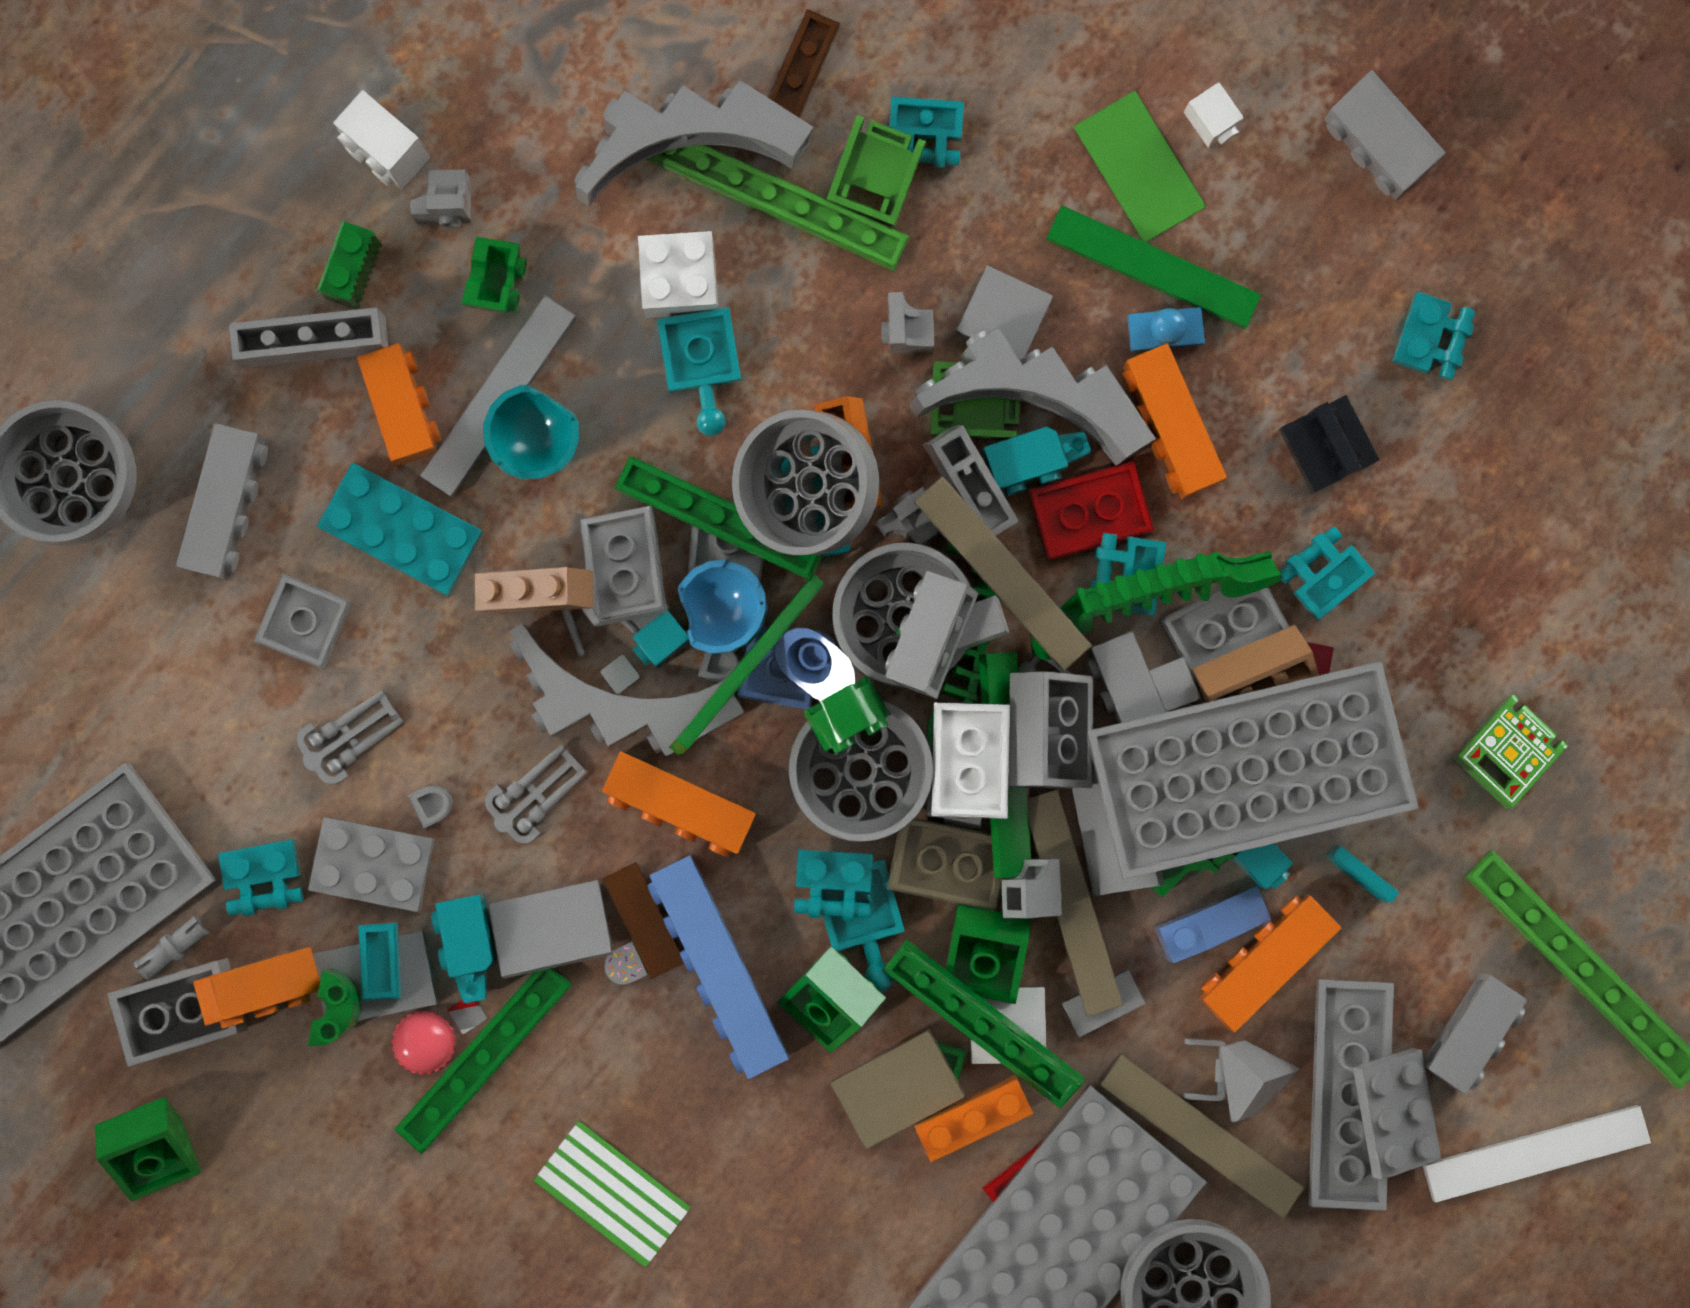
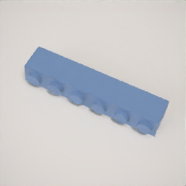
(719, 967)

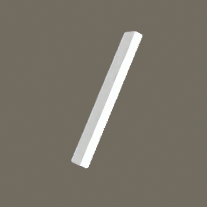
(1536, 1153)

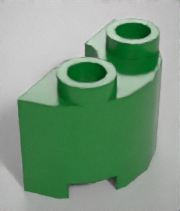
(494, 276)
(847, 714)
(342, 1008)

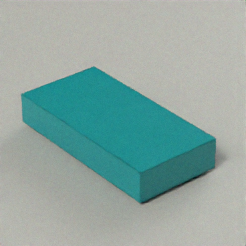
(1362, 874)
(379, 961)

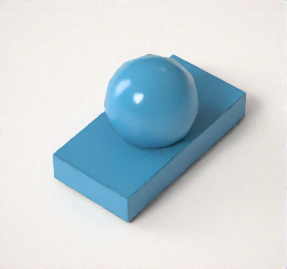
(1171, 326)

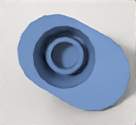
(814, 662)

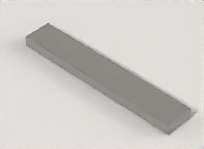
(516, 367)

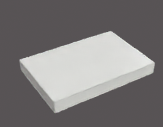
(970, 760)

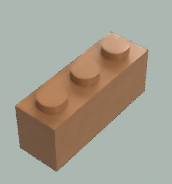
(534, 590)
(1257, 666)

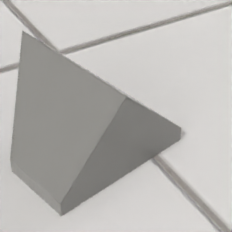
(1252, 1077)

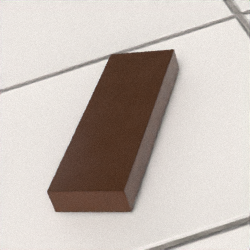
(804, 62)
(643, 920)

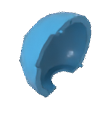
(722, 606)

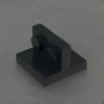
(1329, 444)

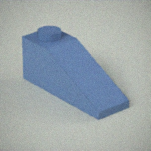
(1212, 924)

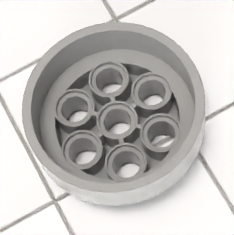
(31, 438)
(762, 488)
(888, 567)
(872, 821)
(1241, 1277)

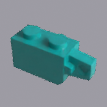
(1033, 457)
(466, 944)

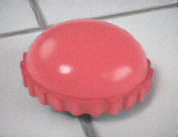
(423, 1042)

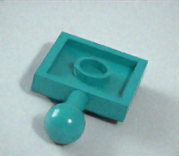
(699, 355)
(882, 922)

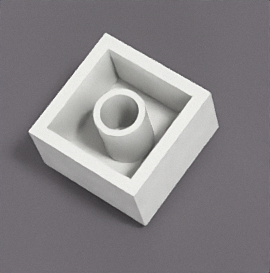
(382, 140)
(677, 274)

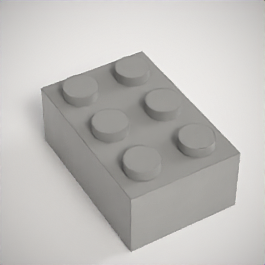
(1050, 730)
(166, 1015)

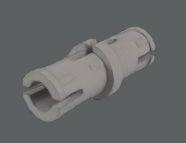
(171, 948)

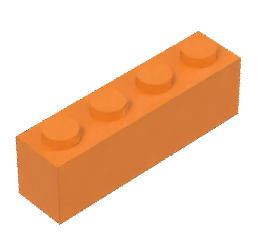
(1174, 422)
(679, 803)
(1268, 962)

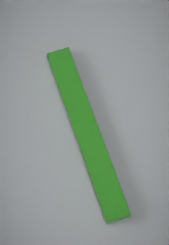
(786, 202)
(1582, 967)

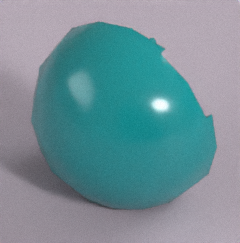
(530, 433)

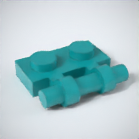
(930, 120)
(1422, 334)
(1139, 554)
(1334, 581)
(260, 865)
(837, 872)

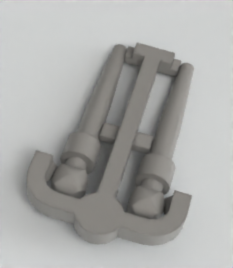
(314, 760)
(505, 822)

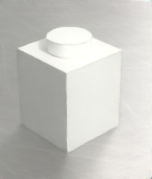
(1214, 116)

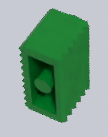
(349, 265)

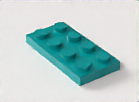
(400, 529)

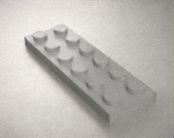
(1350, 1030)

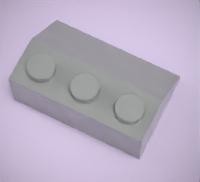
(1383, 136)

